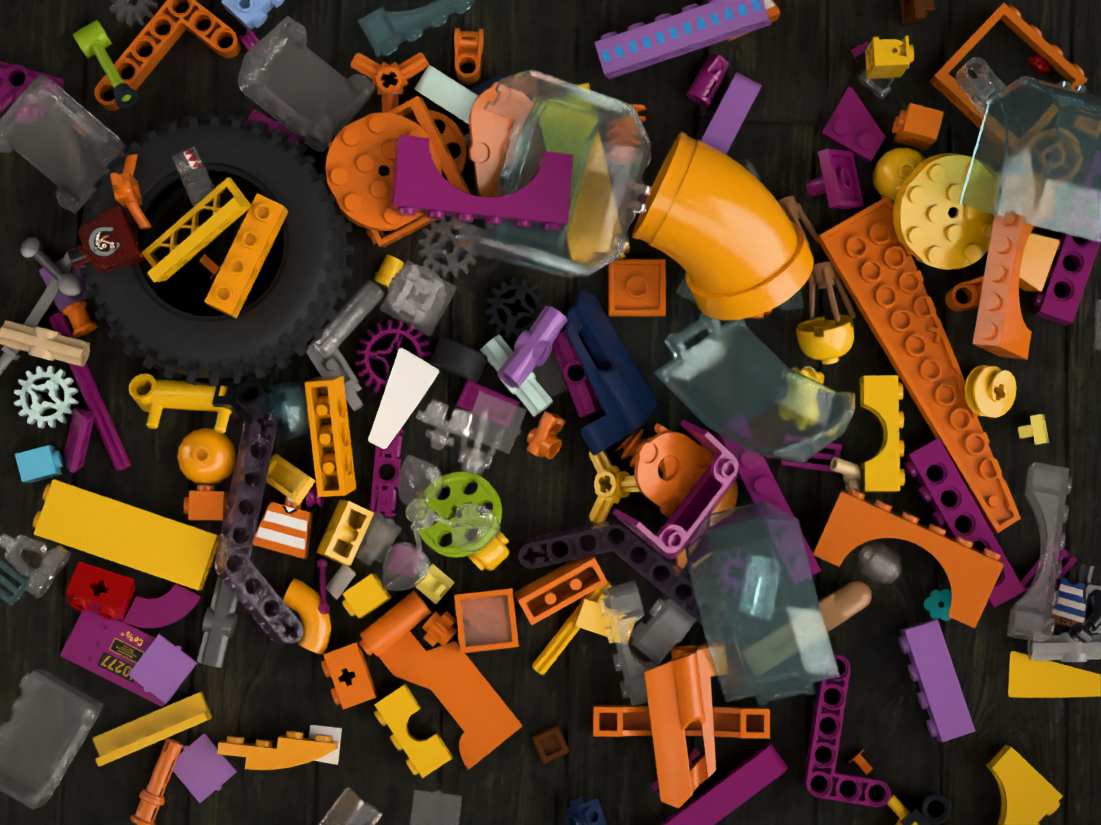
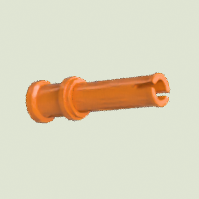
(152, 796)

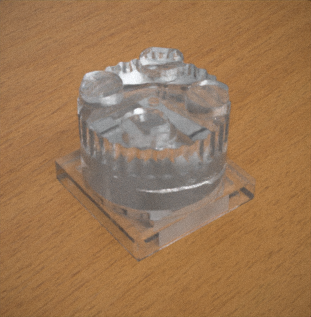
(418, 297)

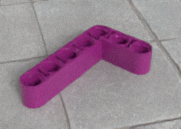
(831, 740)

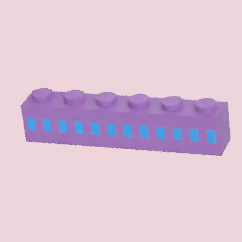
(678, 34)

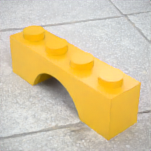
(882, 398)

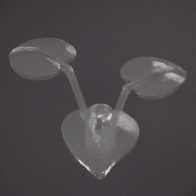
(472, 531)

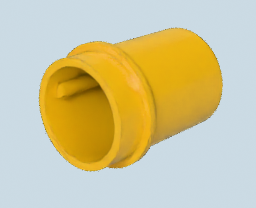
(388, 269)

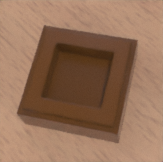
(550, 744)

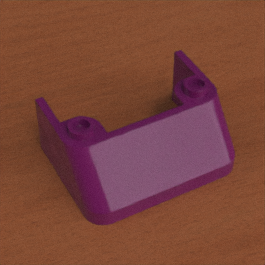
(698, 503)

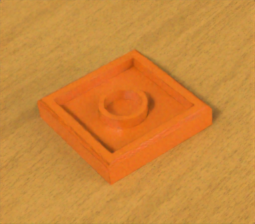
(637, 288)

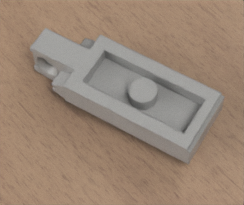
(336, 366)

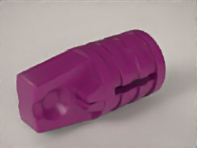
(708, 80)

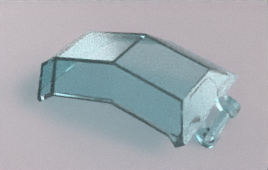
(751, 394)
(759, 604)

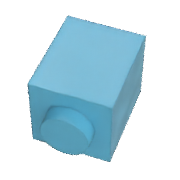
(39, 463)

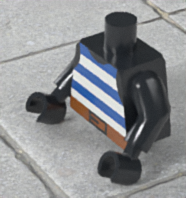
(1079, 604)

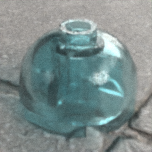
(290, 408)

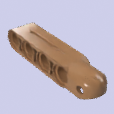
(844, 603)

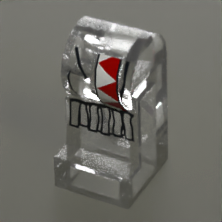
(193, 174)

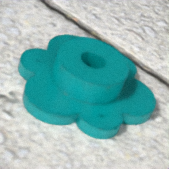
(931, 604)

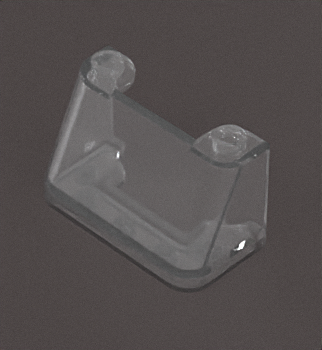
(301, 86)
(59, 140)

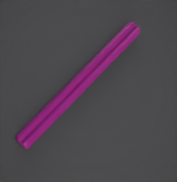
(94, 401)

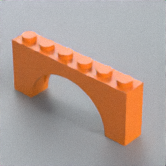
(999, 316)
(969, 570)

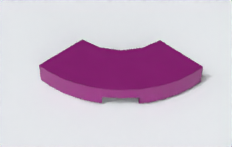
(162, 610)

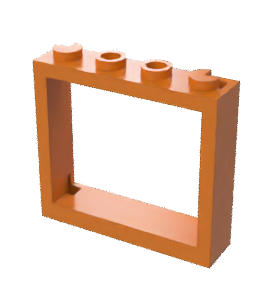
(1029, 34)
(449, 167)

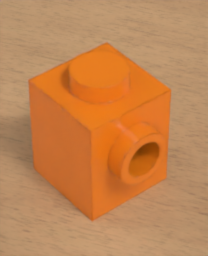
(206, 504)

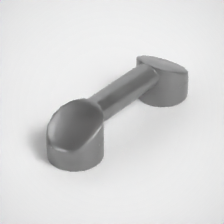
(68, 283)

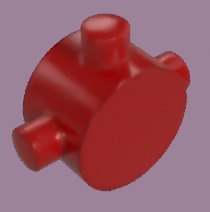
(1039, 64)

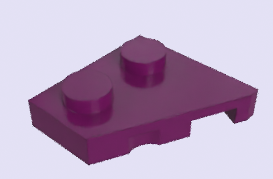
(854, 127)

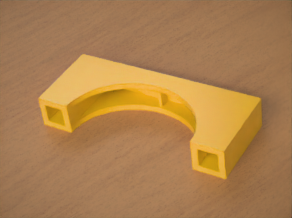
(1023, 791)

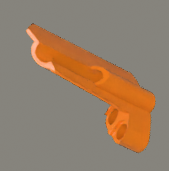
(676, 697)

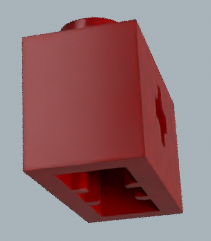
(90, 581)

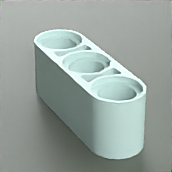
(446, 93)

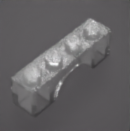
(623, 609)

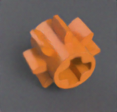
(439, 628)

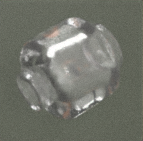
(880, 563)

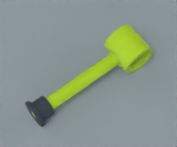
(93, 42)

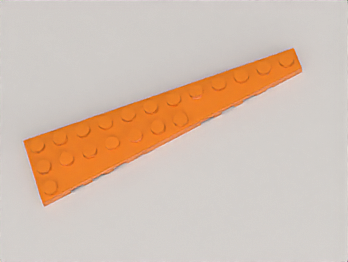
(905, 323)

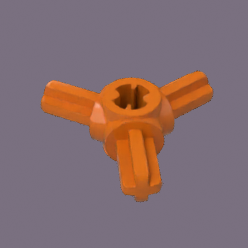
(375, 71)

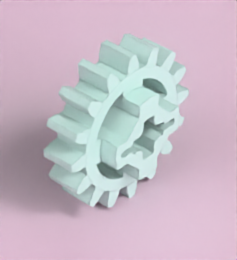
(53, 389)

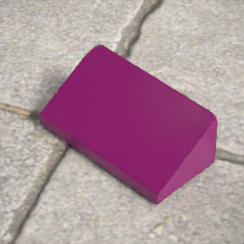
(78, 439)

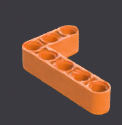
(162, 43)

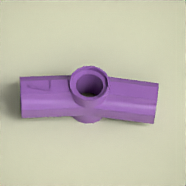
(532, 347)

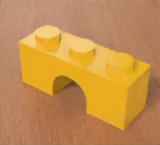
(423, 754)

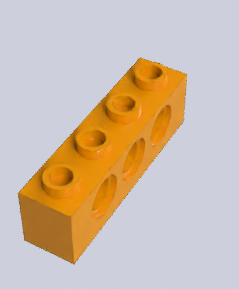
(246, 256)
(330, 436)

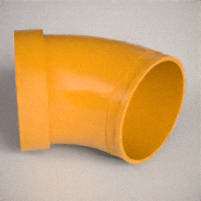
(723, 232)

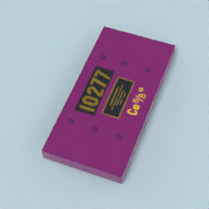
(109, 650)

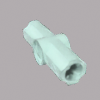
(530, 392)

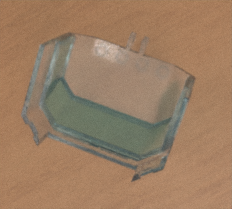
(606, 175)

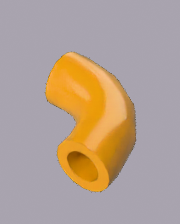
(315, 625)

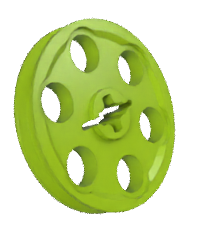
(446, 508)

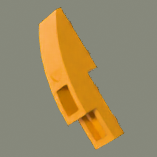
(289, 752)

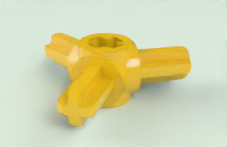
(609, 485)

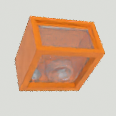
(486, 620)

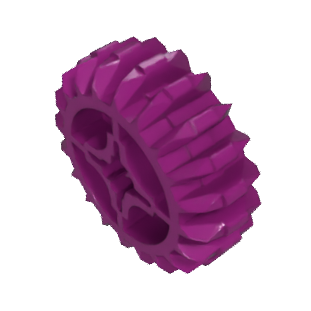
(369, 352)

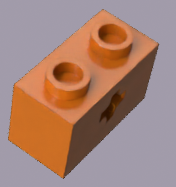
(917, 126)
(362, 685)

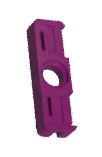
(383, 491)

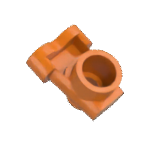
(543, 439)

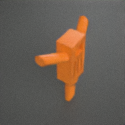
(128, 193)

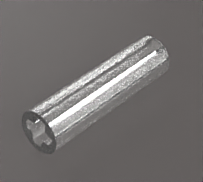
(348, 319)

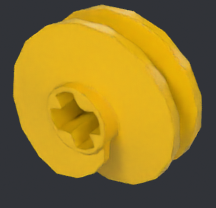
(990, 391)

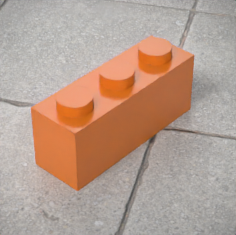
(560, 588)

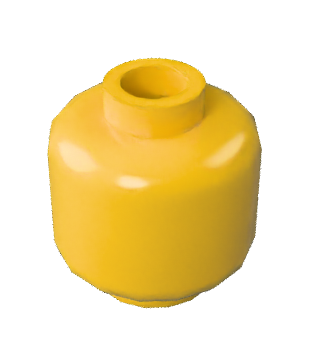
(491, 554)

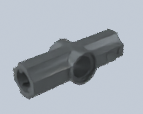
(218, 625)

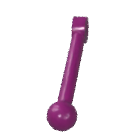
(323, 608)

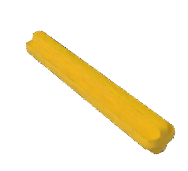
(562, 637)

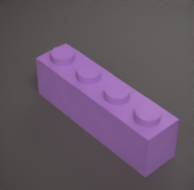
(937, 681)

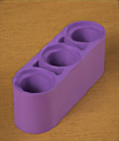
(731, 112)

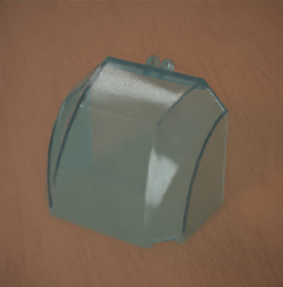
(1040, 157)

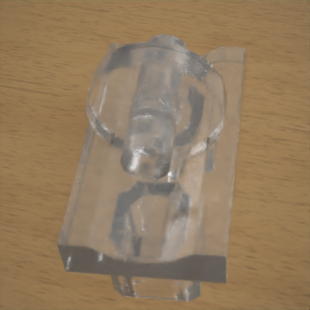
(435, 417)
(378, 539)

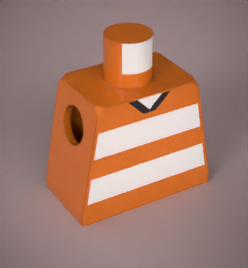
(285, 529)

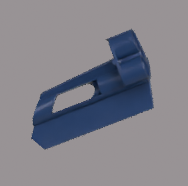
(617, 383)

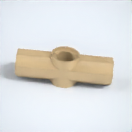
(44, 343)

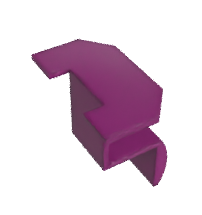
(859, 49)

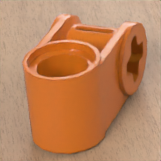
(468, 50)
(971, 289)

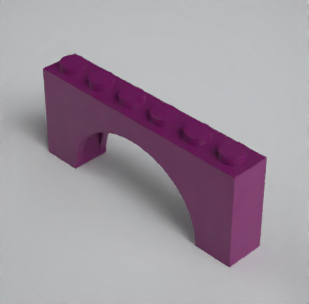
(422, 189)

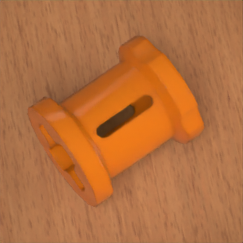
(79, 318)

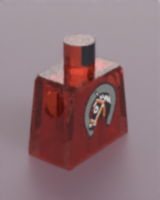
(107, 243)

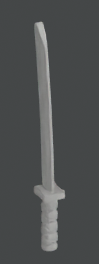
(36, 314)

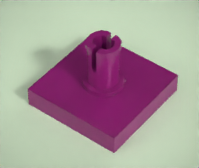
(838, 180)

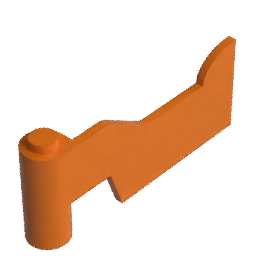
(446, 673)

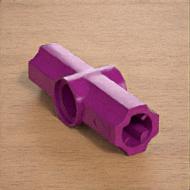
(580, 391)

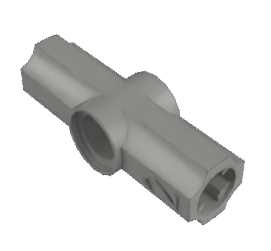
(1064, 648)

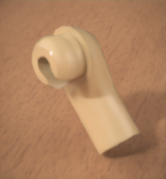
(850, 471)

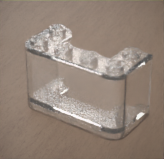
(43, 736)

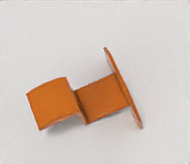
(209, 264)
(862, 763)

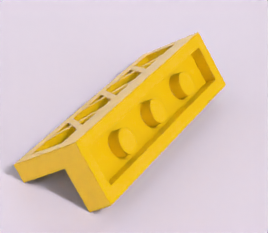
(200, 235)
(151, 728)

